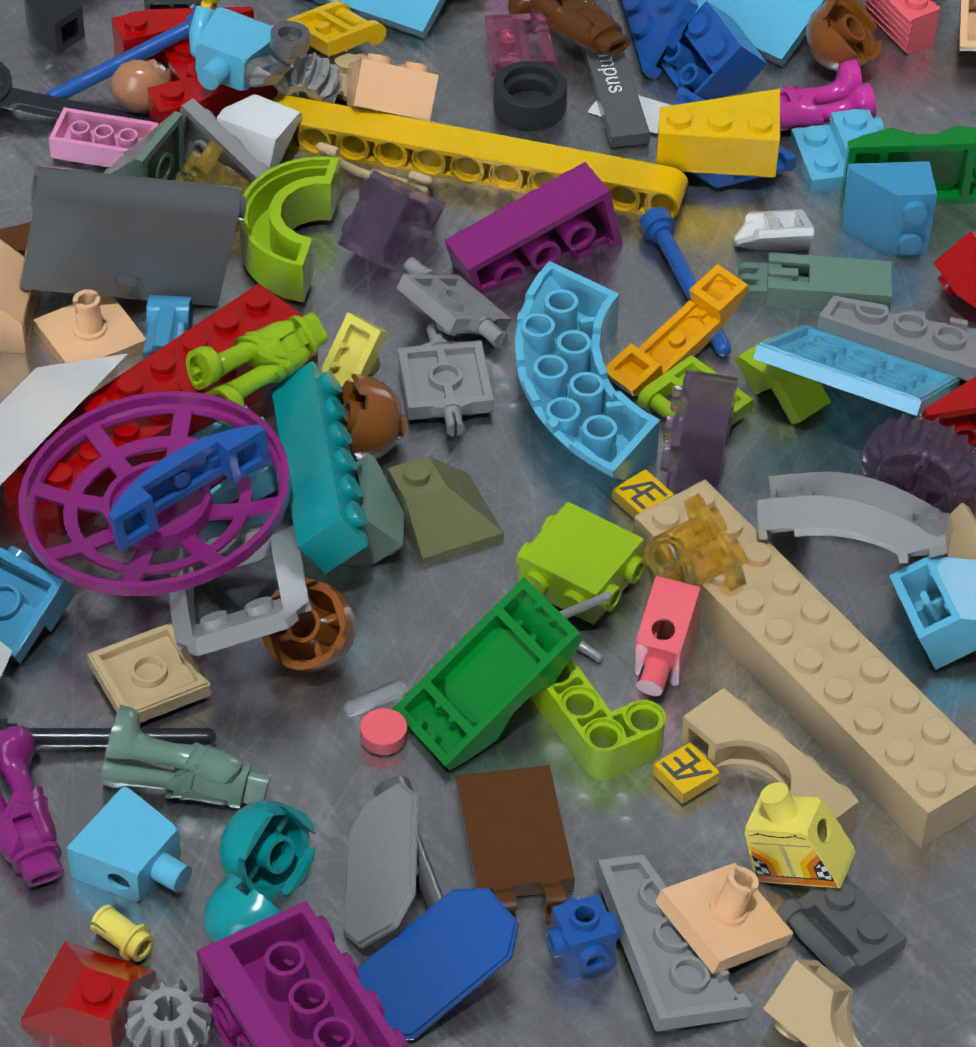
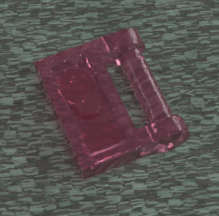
(508, 40)

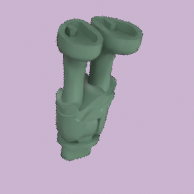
(199, 770)

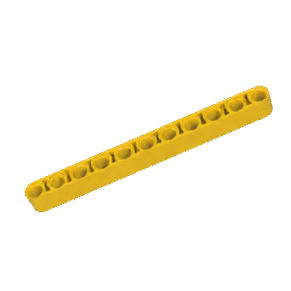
(476, 155)

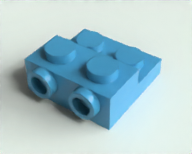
(28, 601)

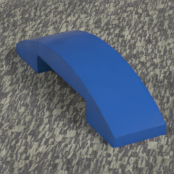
(229, 453)

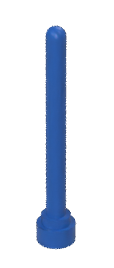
(109, 67)
(660, 228)

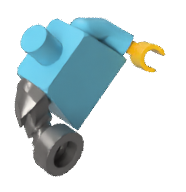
(242, 50)

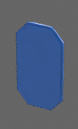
(440, 958)

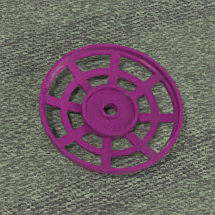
(176, 524)

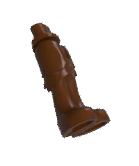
(578, 21)

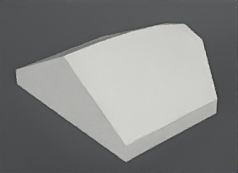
(261, 126)
(776, 231)

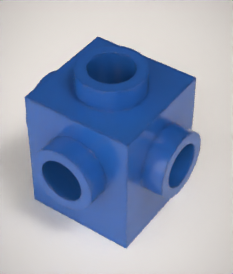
(583, 936)

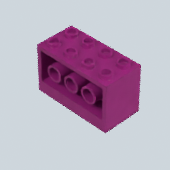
(290, 987)

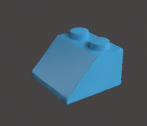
(890, 206)

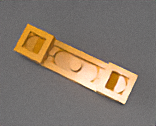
(684, 334)

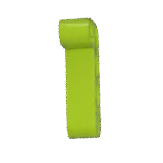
(601, 739)

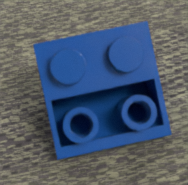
(712, 56)

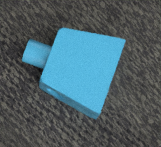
(128, 849)

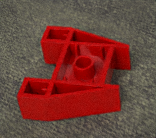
(167, 98)

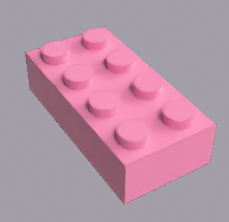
(95, 136)

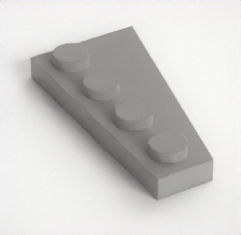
(905, 335)
(667, 970)

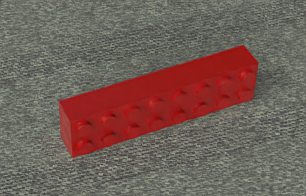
(158, 372)

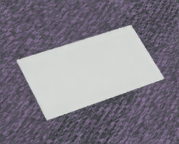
(43, 403)

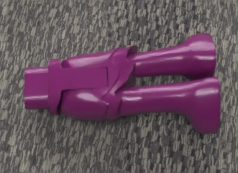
(26, 824)

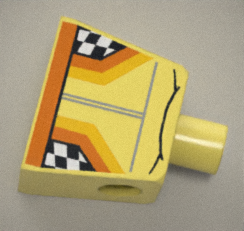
(797, 840)

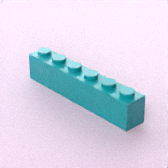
(321, 467)

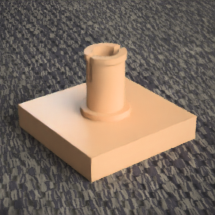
(89, 330)
(724, 917)

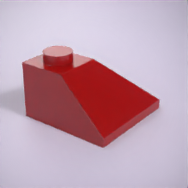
(86, 997)

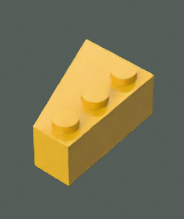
(722, 135)

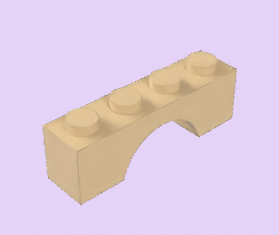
(740, 740)
(813, 1007)

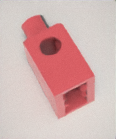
(666, 635)

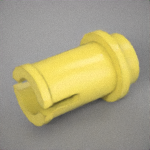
(131, 939)

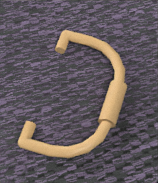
(333, 151)

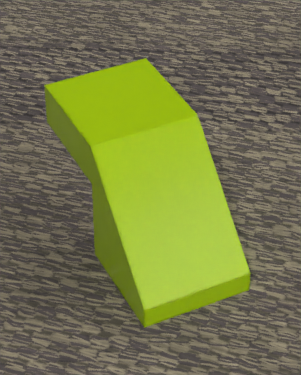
(796, 393)

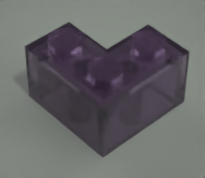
(387, 217)
(698, 430)

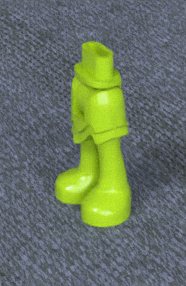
(271, 351)

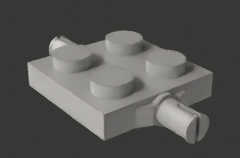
(452, 303)
(445, 380)

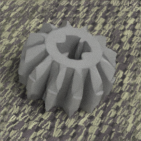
(312, 79)
(169, 1017)

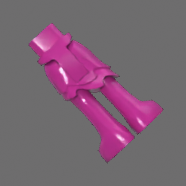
(814, 105)

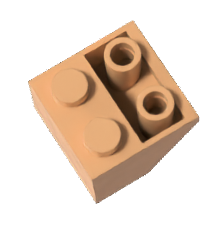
(390, 88)
(16, 304)

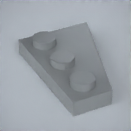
(201, 127)

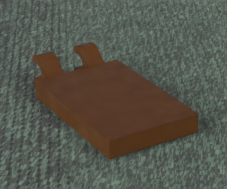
(516, 835)

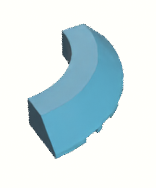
(565, 378)

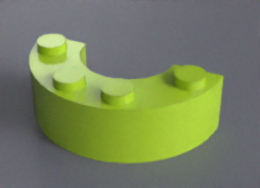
(276, 205)

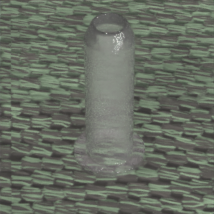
(375, 697)

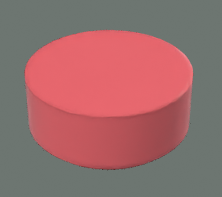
(383, 731)

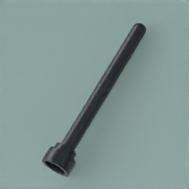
(100, 736)

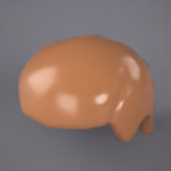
(131, 83)

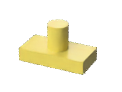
(355, 349)

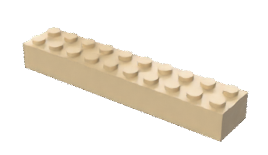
(832, 680)

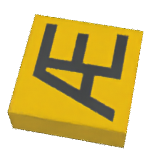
(640, 493)
(686, 773)

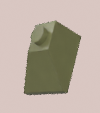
(441, 509)

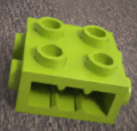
(581, 558)

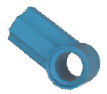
(166, 320)

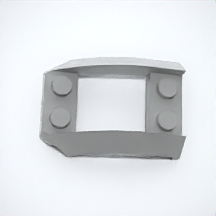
(854, 509)
(261, 615)

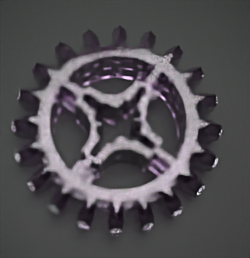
(905, 444)

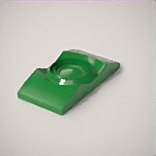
(949, 153)
(490, 675)

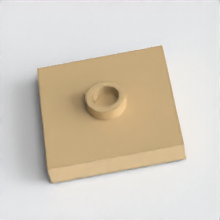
(149, 673)

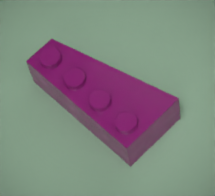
(543, 226)

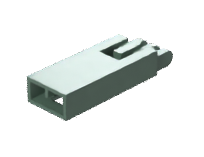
(811, 281)

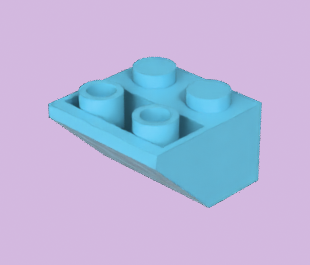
(940, 605)

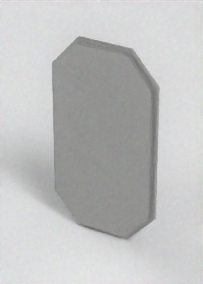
(381, 865)

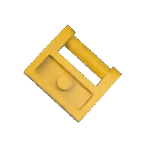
(337, 28)

